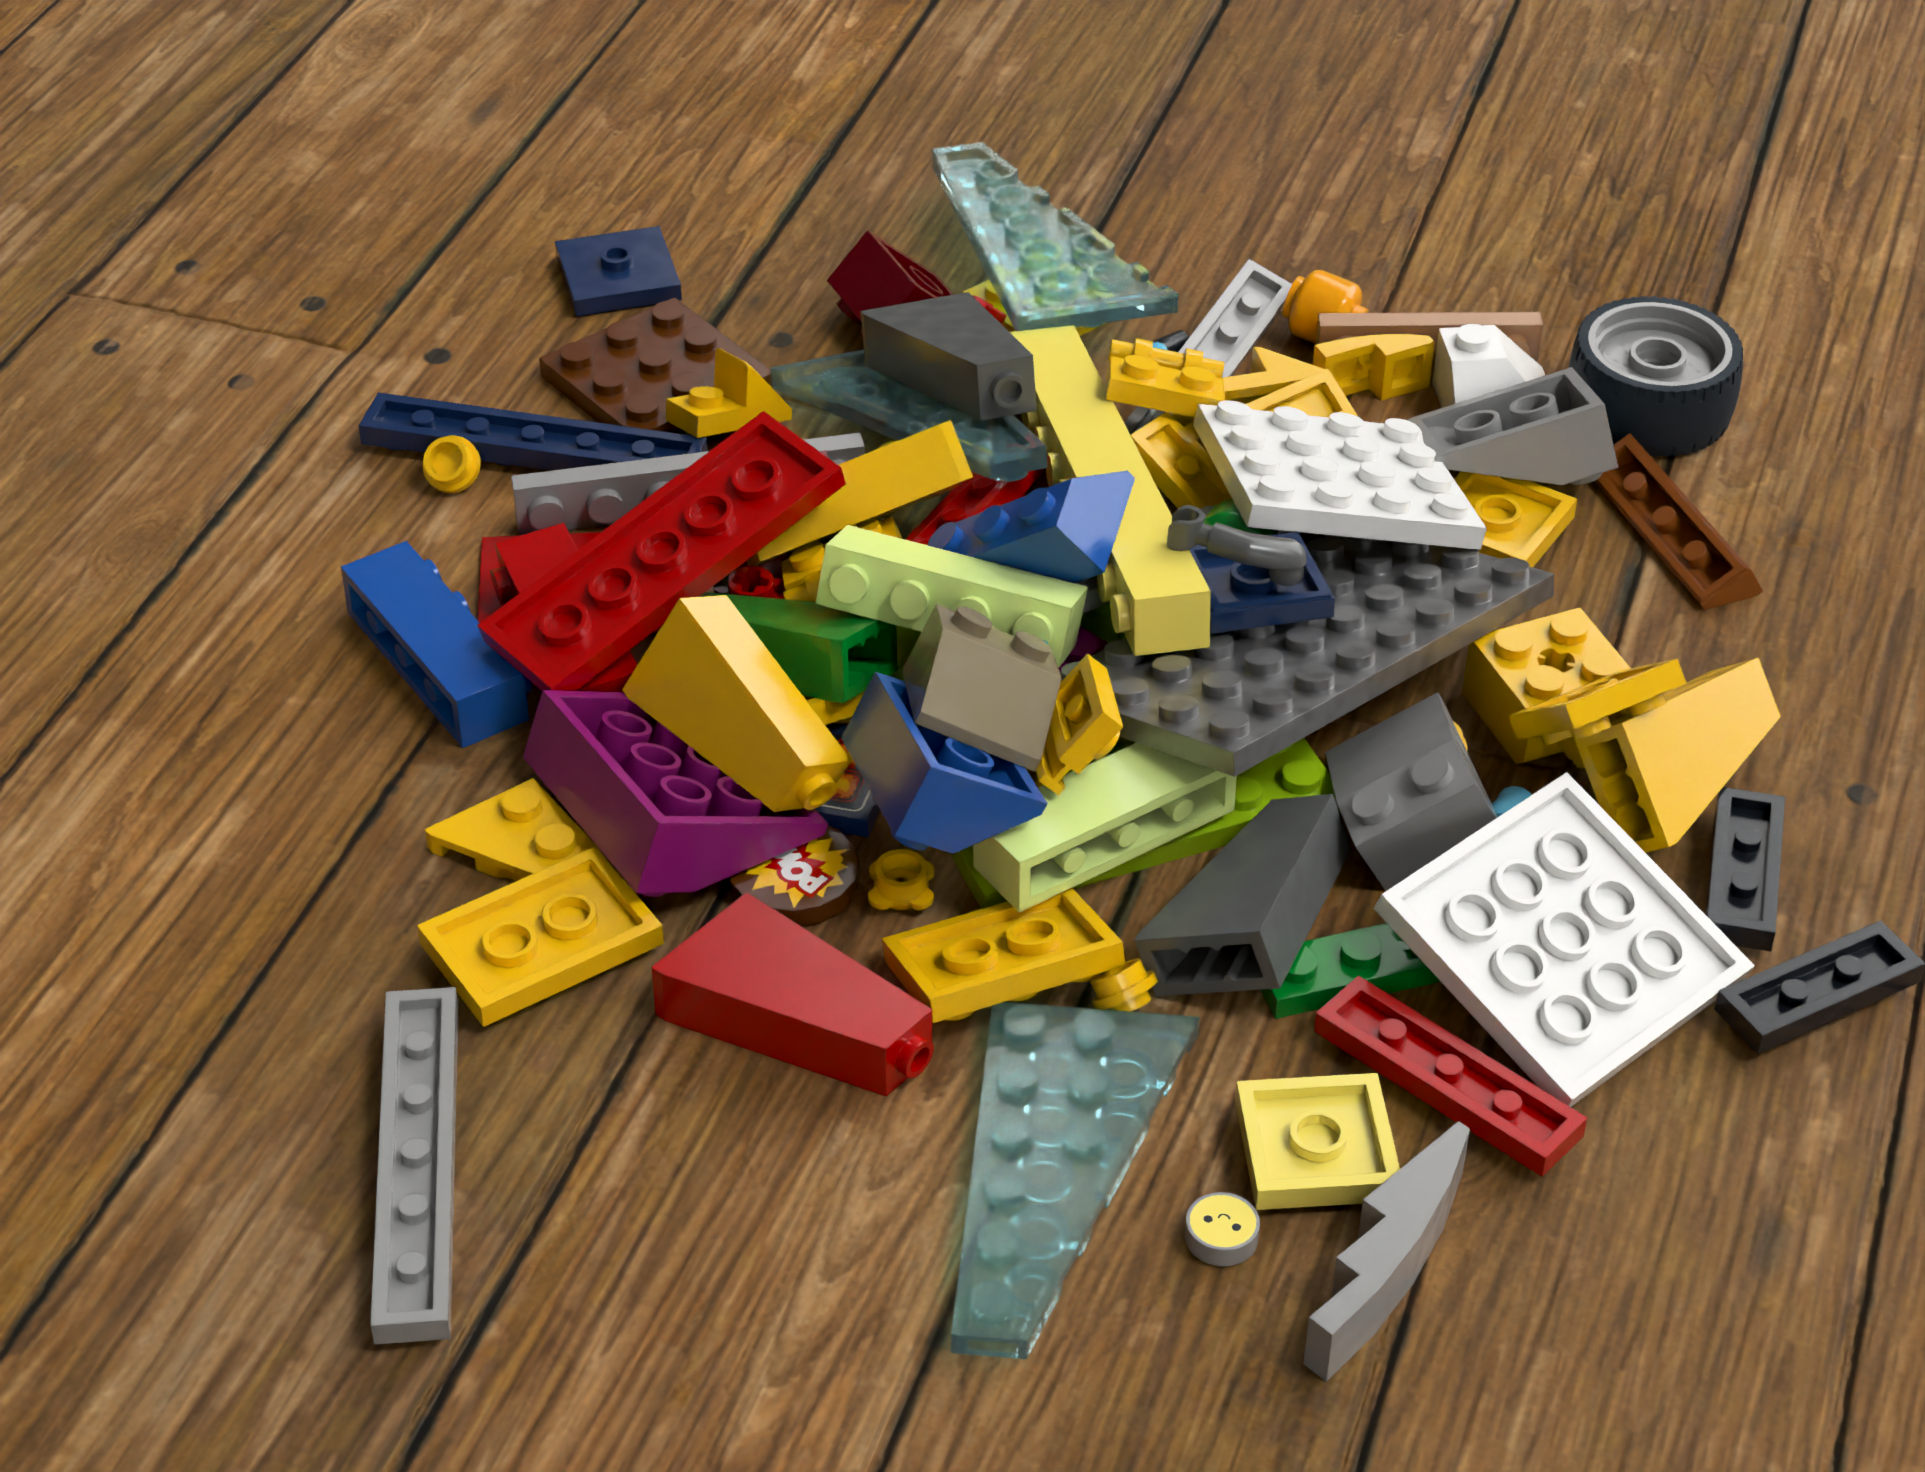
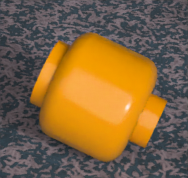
(1319, 294)

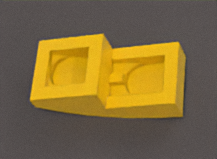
(1383, 363)

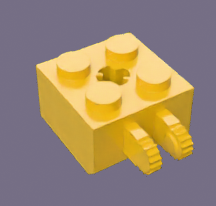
(1530, 665)

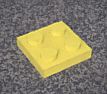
(1315, 1139)

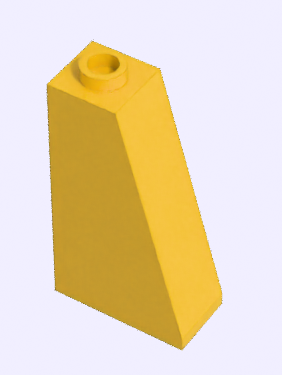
(880, 486)
(736, 706)
(1671, 762)

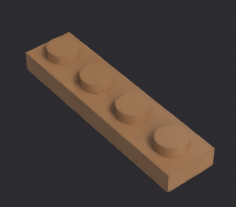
(1521, 327)

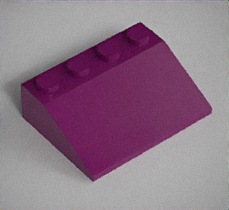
(651, 798)

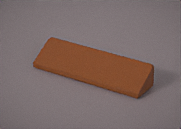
(1676, 529)

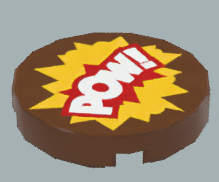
(805, 881)

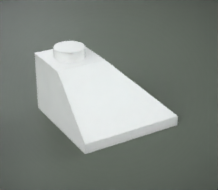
(1478, 362)

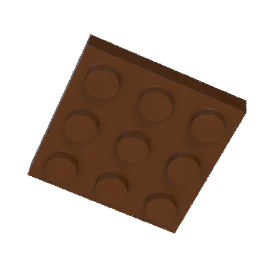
(639, 363)

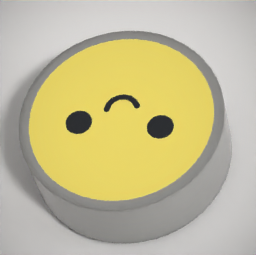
(1222, 1229)

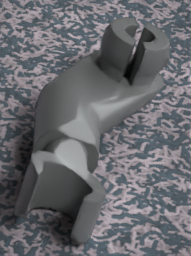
(1280, 555)

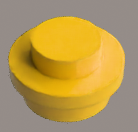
(451, 464)
(1123, 987)

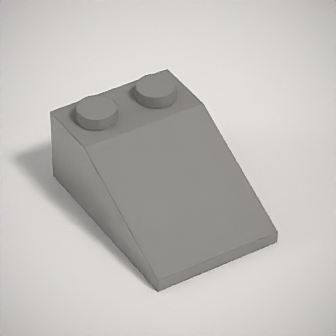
(1529, 431)
(1408, 790)

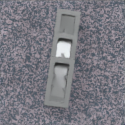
(1393, 1243)

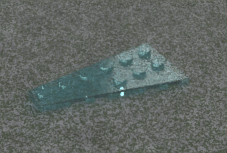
(1039, 258)
(848, 388)
(1053, 1139)

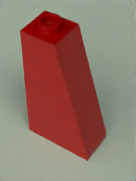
(792, 998)

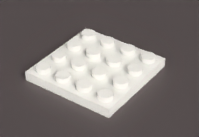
(1336, 476)
(1563, 939)

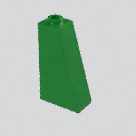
(820, 647)

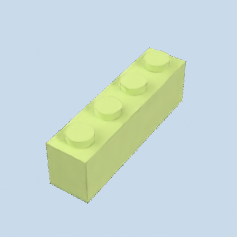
(906, 579)
(1101, 821)

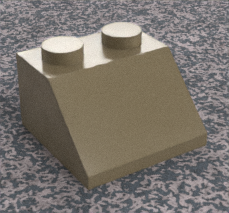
(983, 685)

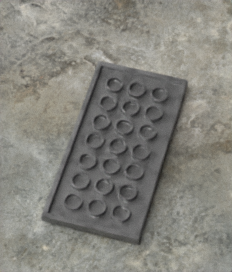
(1279, 683)

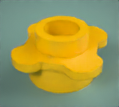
(901, 881)

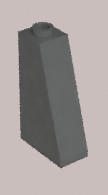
(951, 354)
(1250, 904)

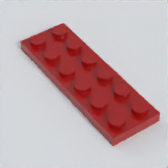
(661, 551)

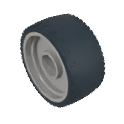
(1661, 371)

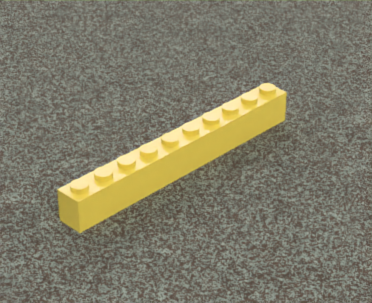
(1151, 590)

